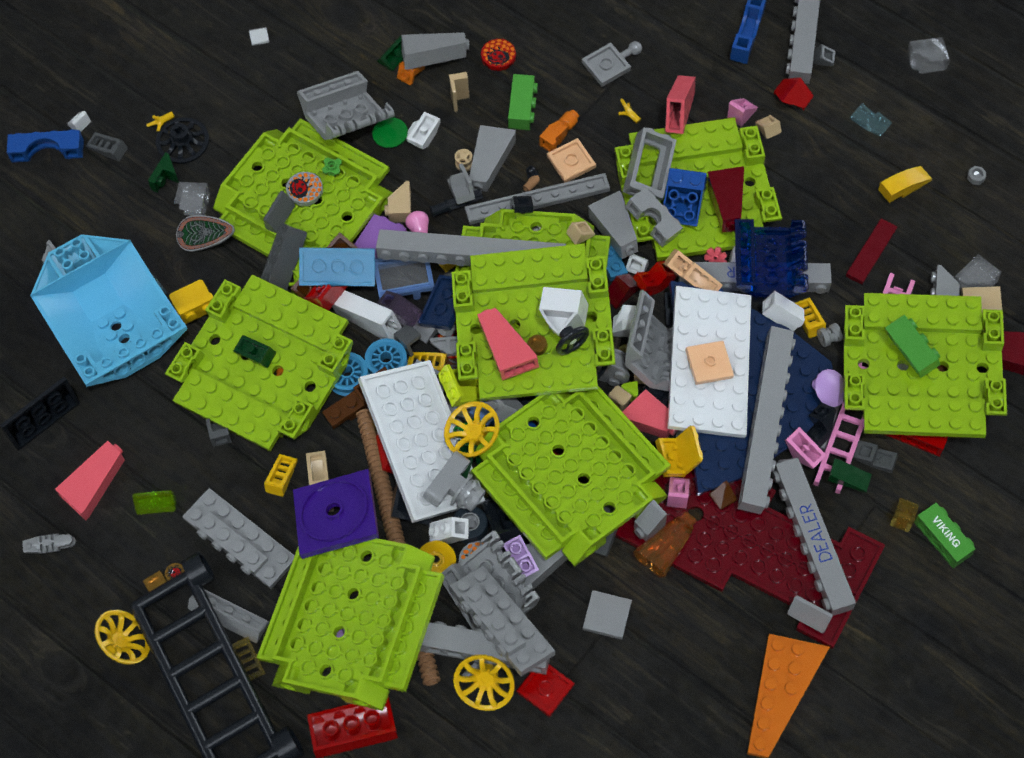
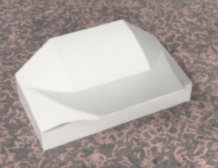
(423, 130)
(623, 321)

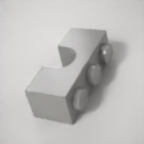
(646, 204)

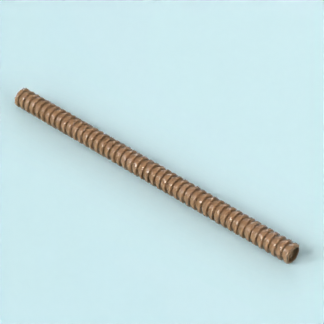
(392, 525)

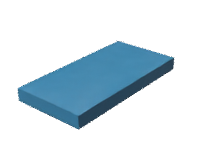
(336, 266)

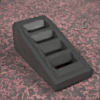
(117, 150)

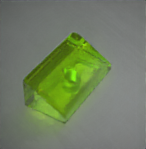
(154, 502)

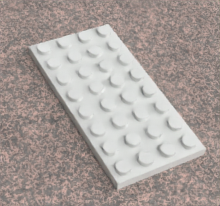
(705, 318)
(411, 424)

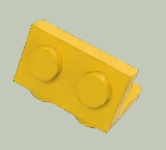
(191, 301)
(681, 452)

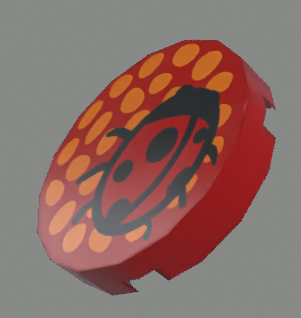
(498, 54)

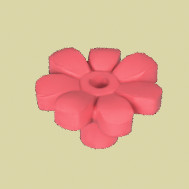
(715, 255)

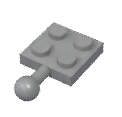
(609, 64)

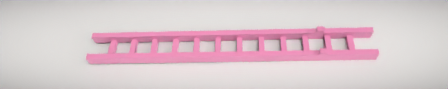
(860, 423)

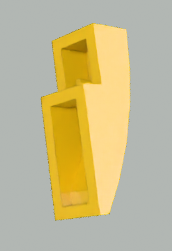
(904, 183)

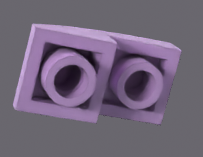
(521, 555)

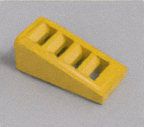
(811, 327)
(434, 357)
(277, 486)

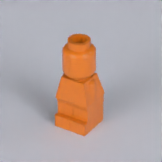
(556, 132)

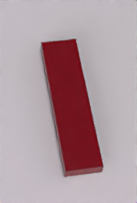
(871, 251)

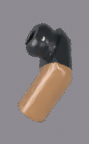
(533, 178)

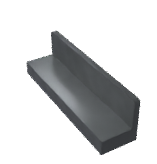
(283, 255)

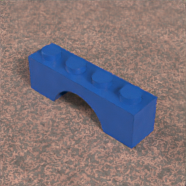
(748, 30)
(23, 146)

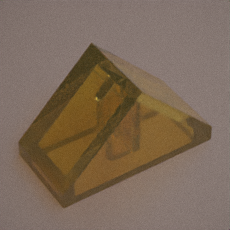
(904, 515)

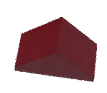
(622, 289)

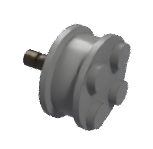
(617, 373)

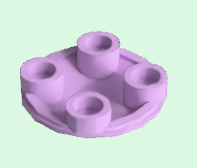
(829, 387)

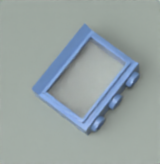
(403, 277)

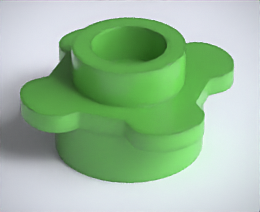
(332, 171)

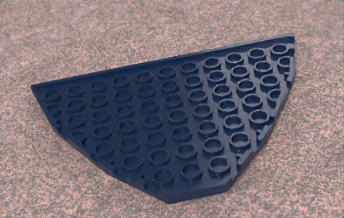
(726, 455)

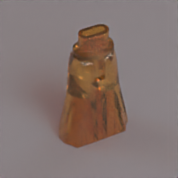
(666, 544)

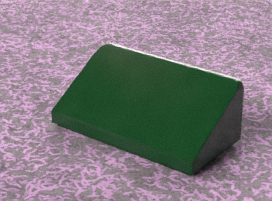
(392, 56)

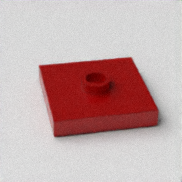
(546, 690)

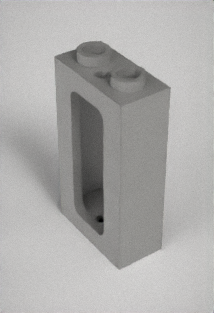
(666, 148)

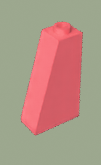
(679, 104)
(507, 347)
(91, 479)

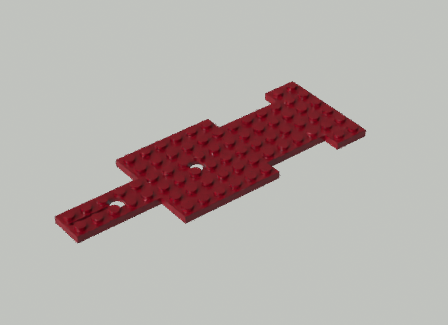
(759, 552)

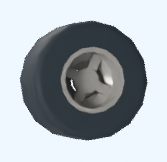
(477, 521)

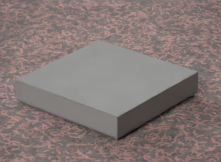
(607, 614)

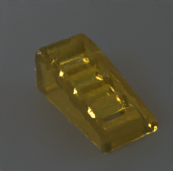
(246, 641)

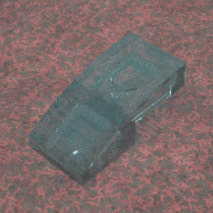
(870, 121)

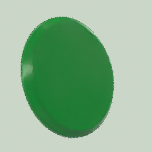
(390, 132)

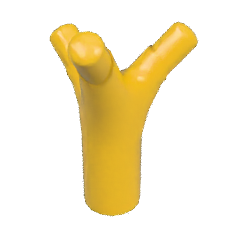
(629, 112)
(160, 120)

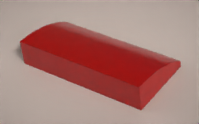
(350, 728)

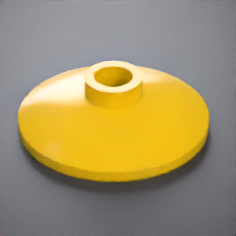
(443, 551)

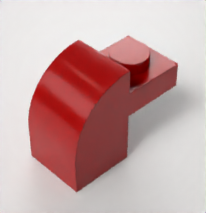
(656, 279)

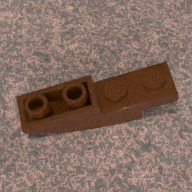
(347, 407)

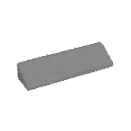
(234, 617)

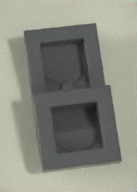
(876, 458)

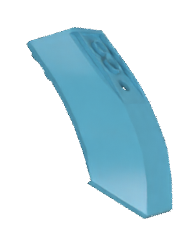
(91, 288)

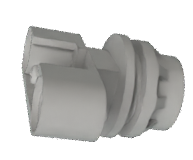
(450, 480)

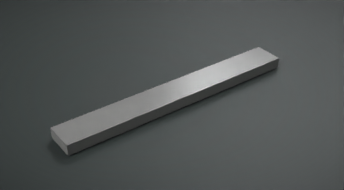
(542, 197)

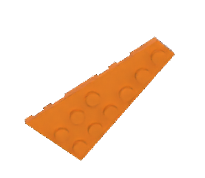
(784, 679)

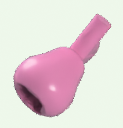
(417, 222)

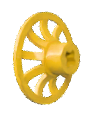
(474, 431)
(118, 640)
(485, 679)

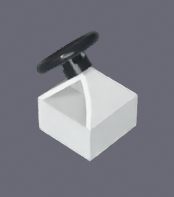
(566, 316)

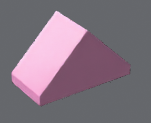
(741, 110)
(804, 449)
(678, 492)

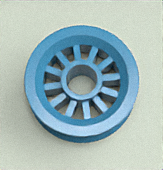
(396, 354)
(357, 368)

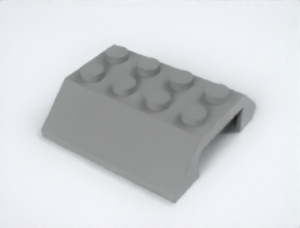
(341, 106)
(649, 346)
(501, 567)

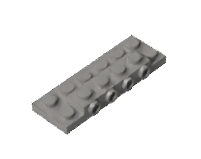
(239, 538)
(501, 621)

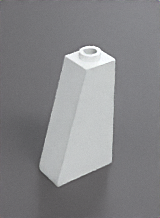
(367, 315)

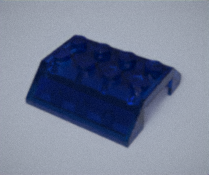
(771, 258)

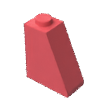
(649, 415)

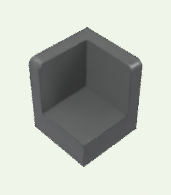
(407, 336)
(218, 434)

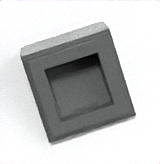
(824, 56)

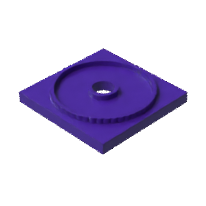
(351, 525)

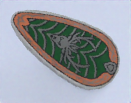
(202, 232)

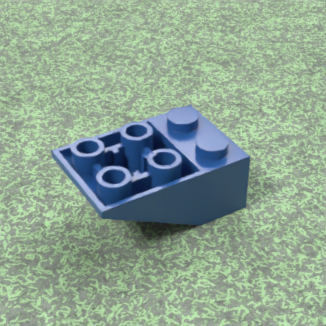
(685, 195)

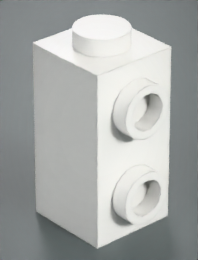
(783, 311)
(449, 530)

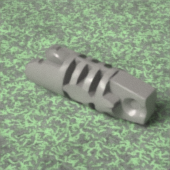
(48, 543)

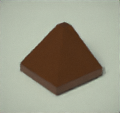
(723, 495)

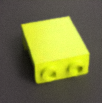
(458, 391)

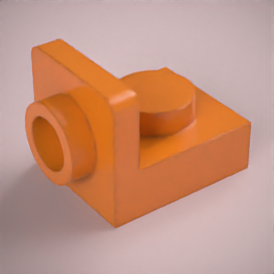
(408, 75)

